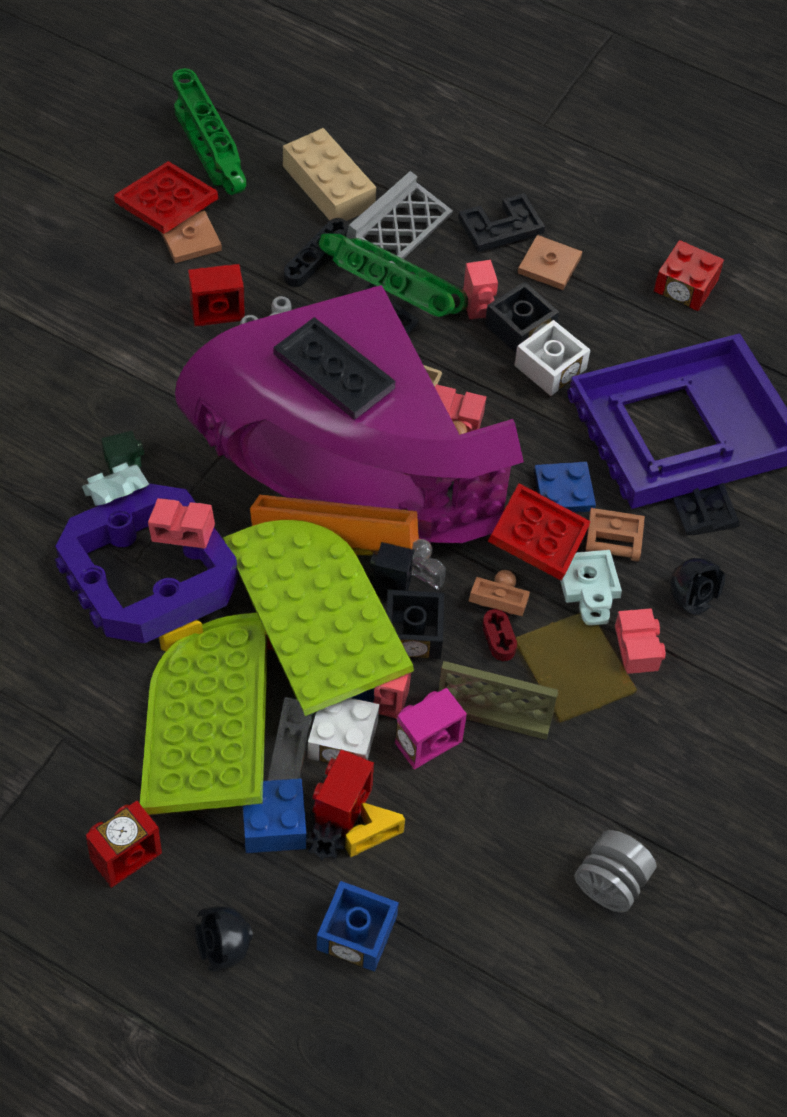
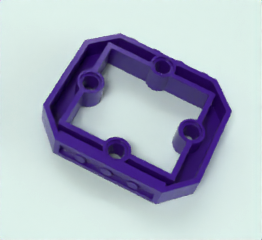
(173, 601)

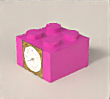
(430, 727)

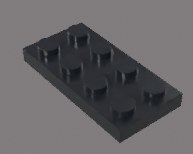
(334, 368)

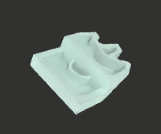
(118, 484)

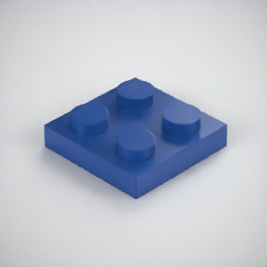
(566, 485)

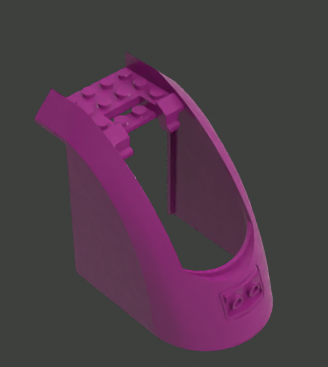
(310, 449)

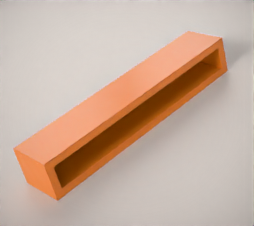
(356, 524)

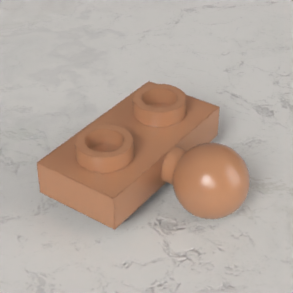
(500, 593)

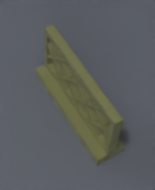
(500, 711)

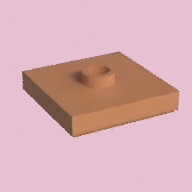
(192, 238)
(550, 262)

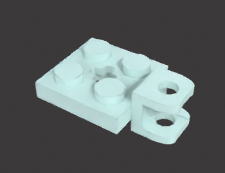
(593, 593)

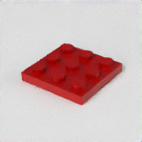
(166, 197)
(539, 531)

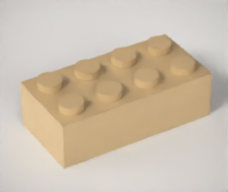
(328, 176)

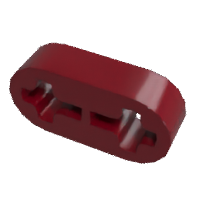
(505, 633)

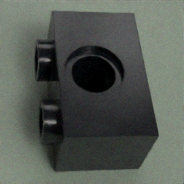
(391, 569)

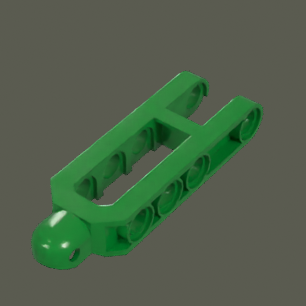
(197, 122)
(421, 290)

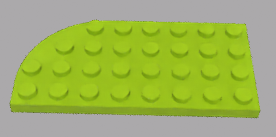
(318, 611)
(207, 720)

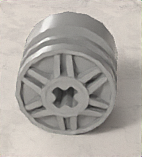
(615, 871)

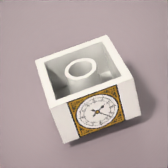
(552, 357)
(343, 726)

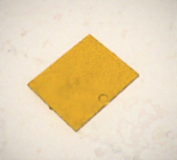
(577, 664)

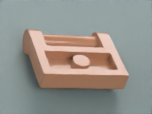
(617, 527)

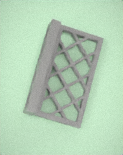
(387, 204)

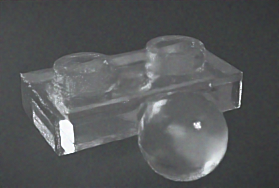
(425, 568)

